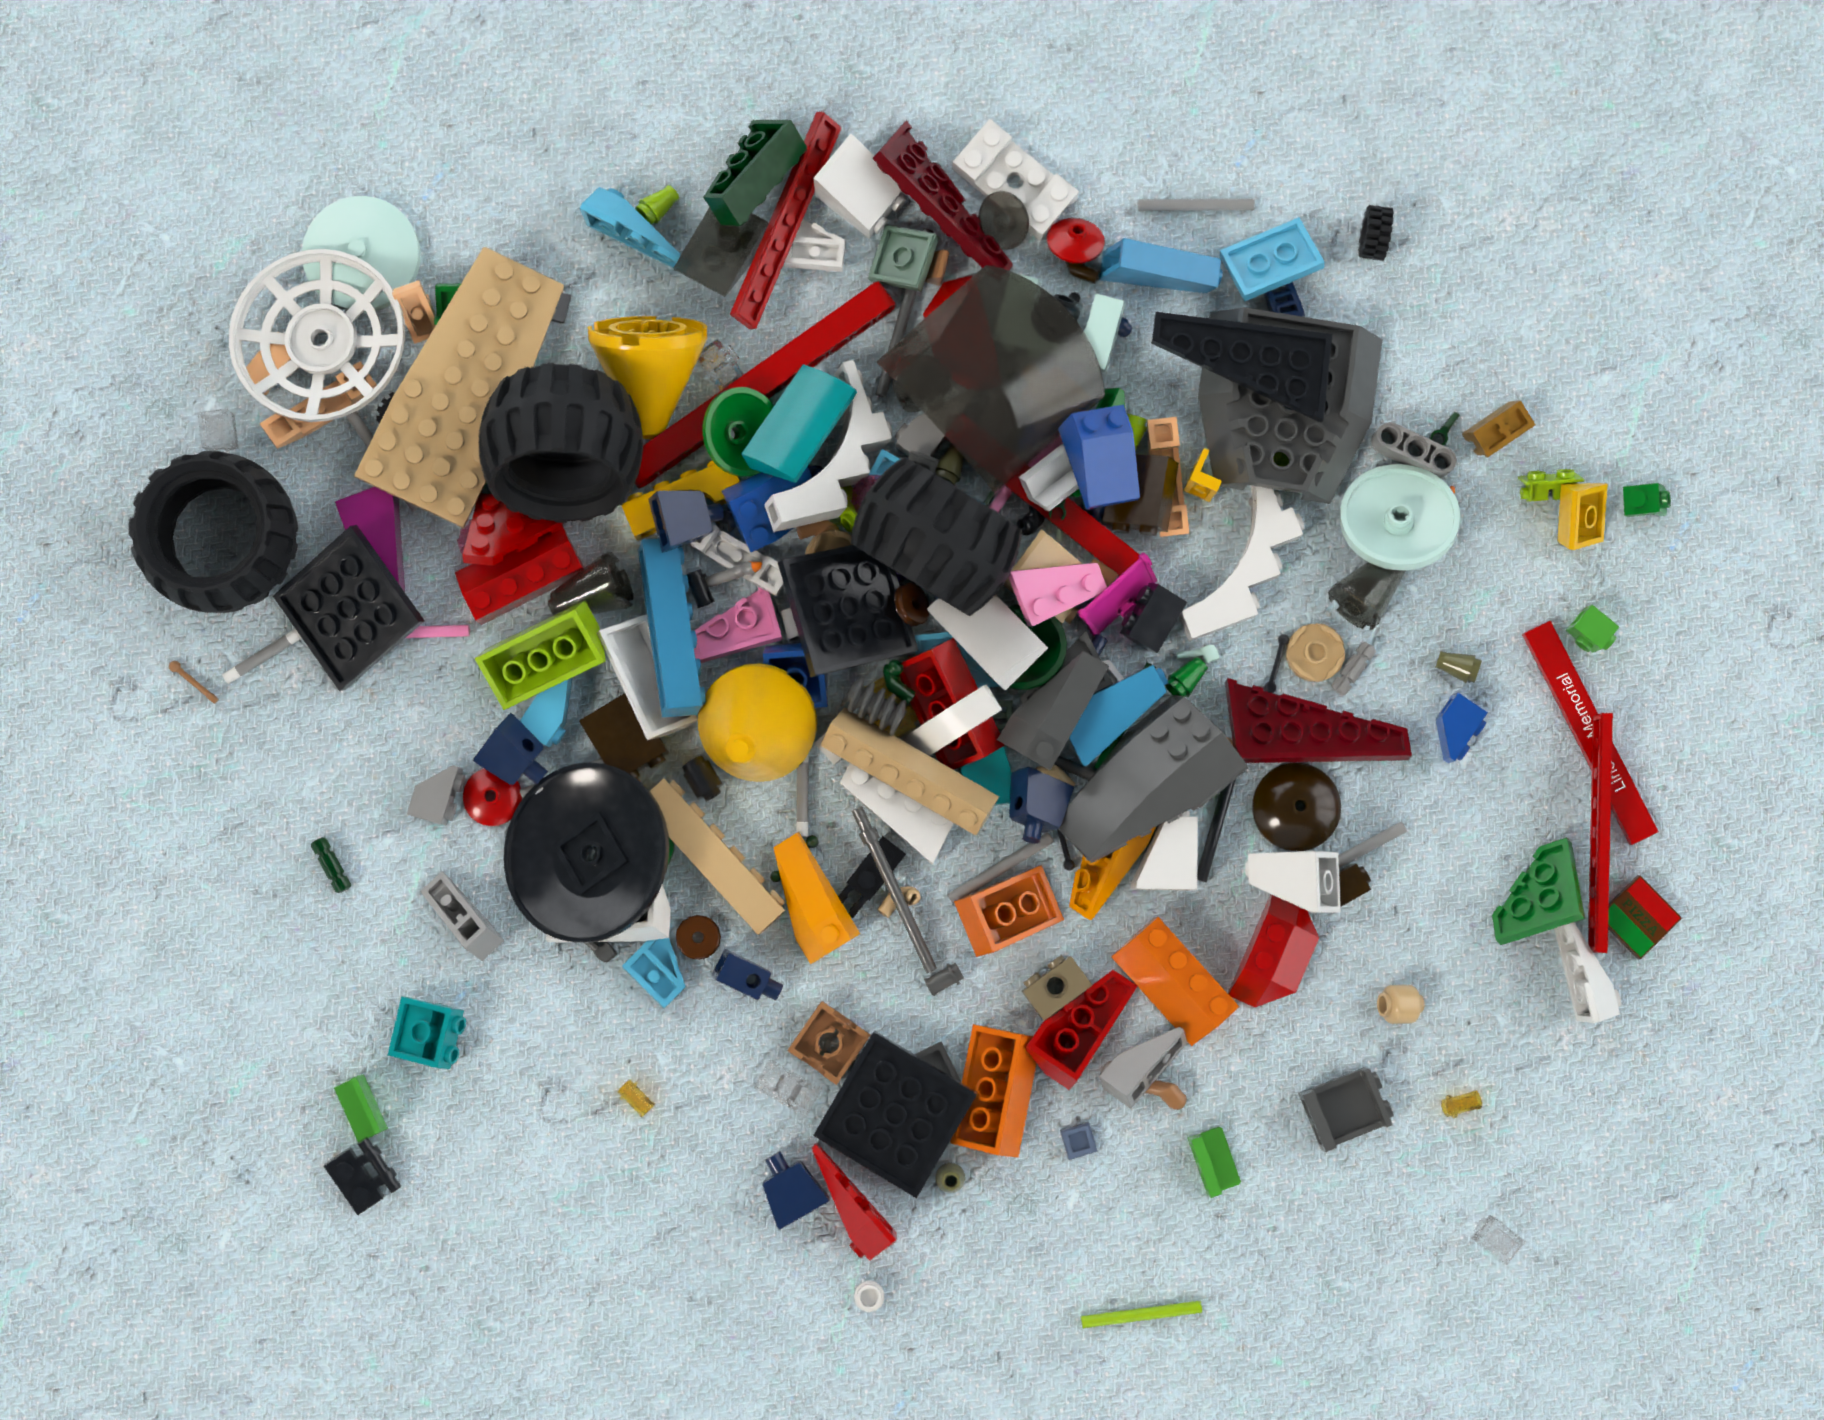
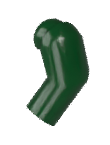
(893, 681)

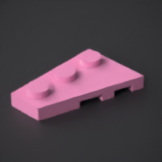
(1055, 589)
(740, 628)

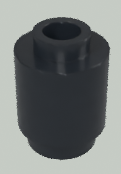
(702, 778)

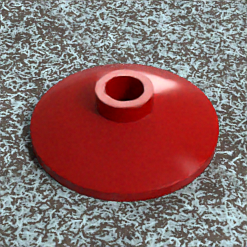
(1075, 240)
(494, 812)

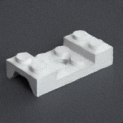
(994, 158)

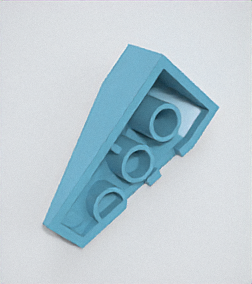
(618, 219)

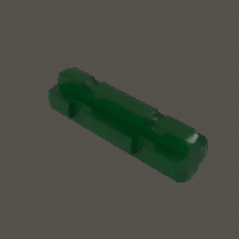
(330, 865)

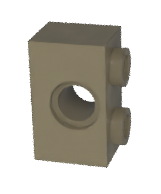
(1073, 982)

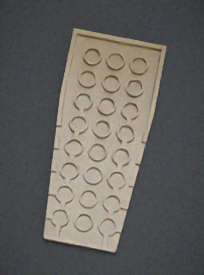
(432, 424)

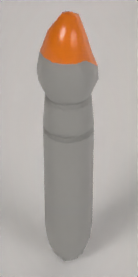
(747, 568)

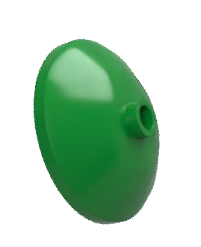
(738, 410)

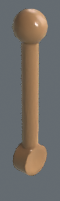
(174, 666)

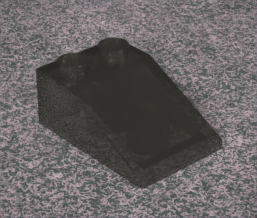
(720, 253)

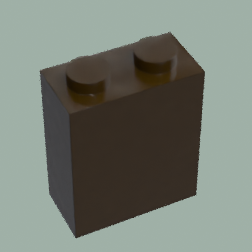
(1153, 508)
(620, 738)

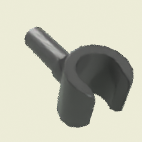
(604, 952)

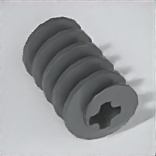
(875, 705)

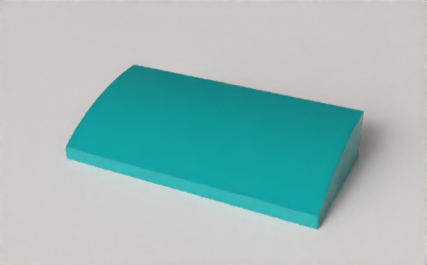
(798, 424)

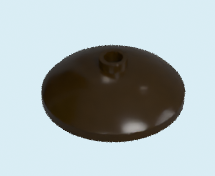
(1276, 812)

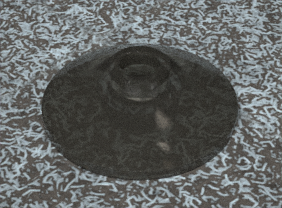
(995, 223)

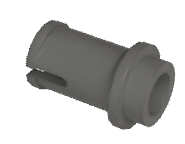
(944, 979)

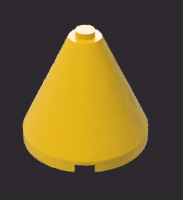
(650, 361)
(757, 722)

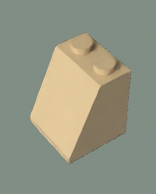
(1046, 553)

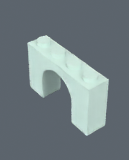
(1101, 325)

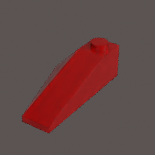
(1074, 1033)
(861, 1219)

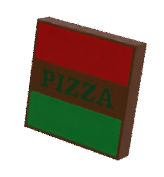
(1640, 917)

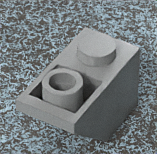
(435, 796)

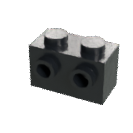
(1152, 617)

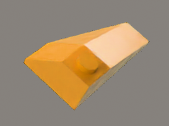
(1098, 880)
(813, 906)

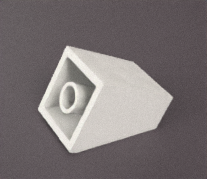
(858, 188)
(1170, 857)
(1300, 878)

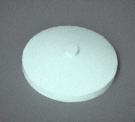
(374, 234)
(1399, 517)

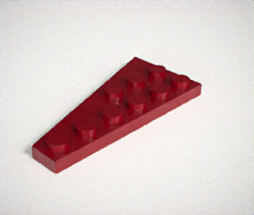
(937, 196)
(1299, 730)

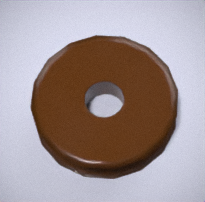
(912, 604)
(685, 940)

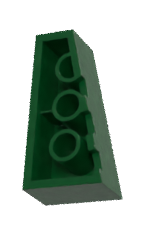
(754, 170)

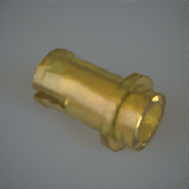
(635, 1098)
(1461, 1103)

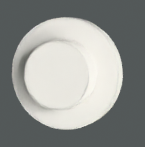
(869, 1296)

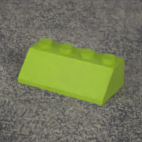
(542, 655)

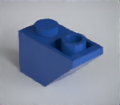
(1456, 726)

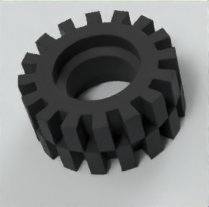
(1375, 232)

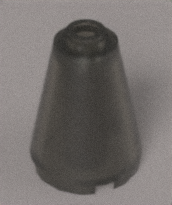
(598, 584)
(1365, 594)

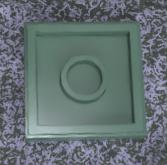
(903, 257)

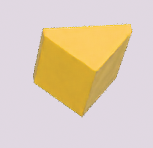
(1582, 514)

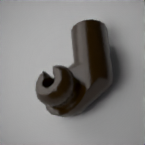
(1083, 272)

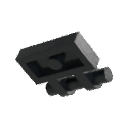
(354, 1180)

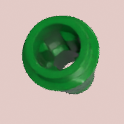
(1186, 678)

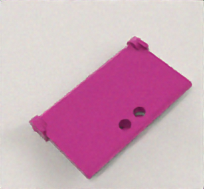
(1119, 596)

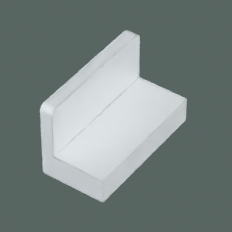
(1050, 480)

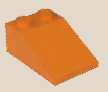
(1008, 911)

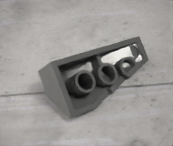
(1049, 717)

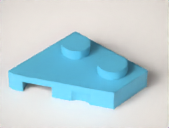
(656, 971)

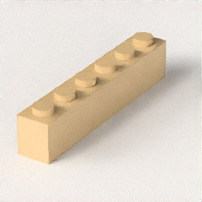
(909, 771)
(715, 860)

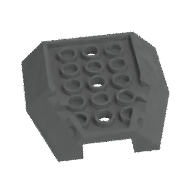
(1248, 428)

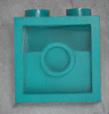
(427, 1033)

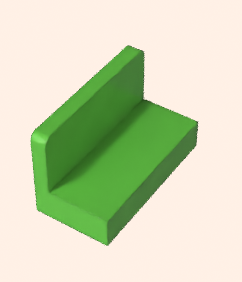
(360, 1108)
(1214, 1161)

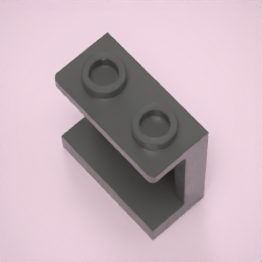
(1346, 1108)

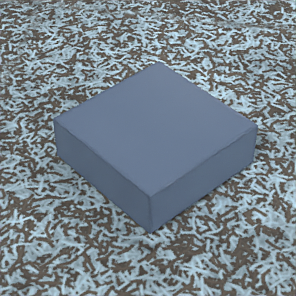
(1078, 1140)

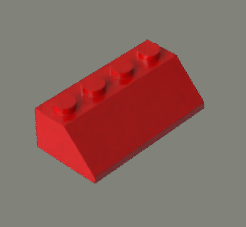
(519, 577)
(940, 681)

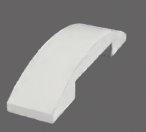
(732, 553)
(954, 721)

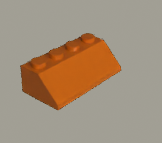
(1174, 981)
(1003, 1077)

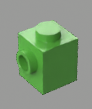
(1593, 630)

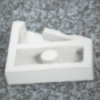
(816, 249)

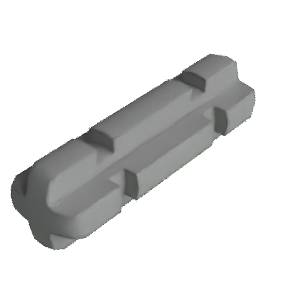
(1353, 668)

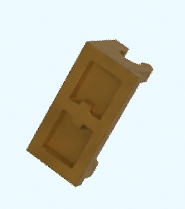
(1499, 428)

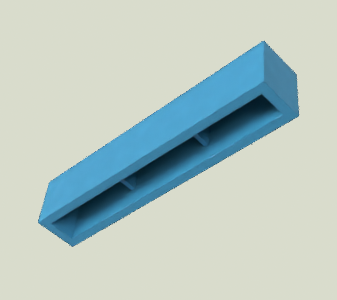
(671, 630)

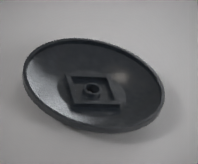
(550, 843)

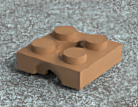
(822, 1021)

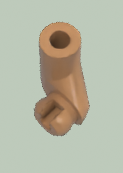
(1169, 1093)

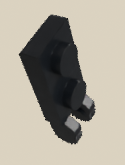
(867, 876)

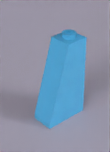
(1159, 267)
(1115, 710)

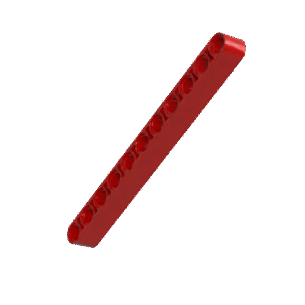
(770, 375)

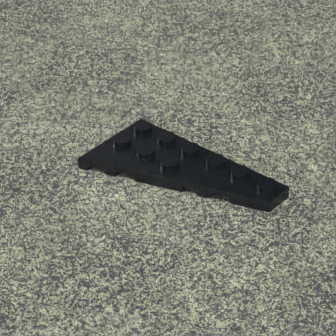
(1269, 360)

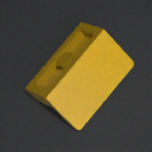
(1199, 483)

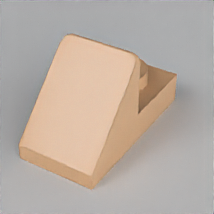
(416, 310)

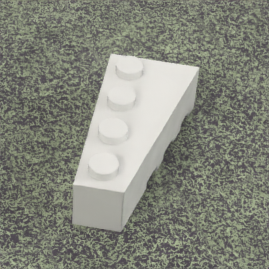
(908, 818)

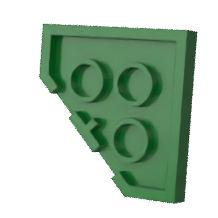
(1542, 896)

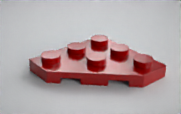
(499, 531)

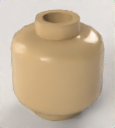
(1400, 1004)

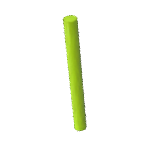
(1141, 1314)

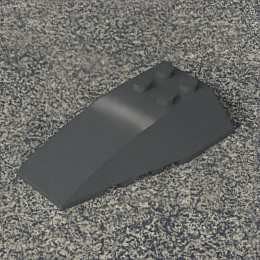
(1150, 777)

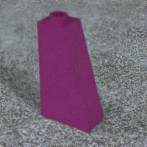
(379, 520)

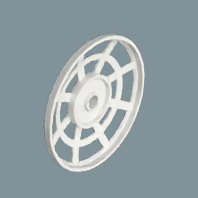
(307, 325)

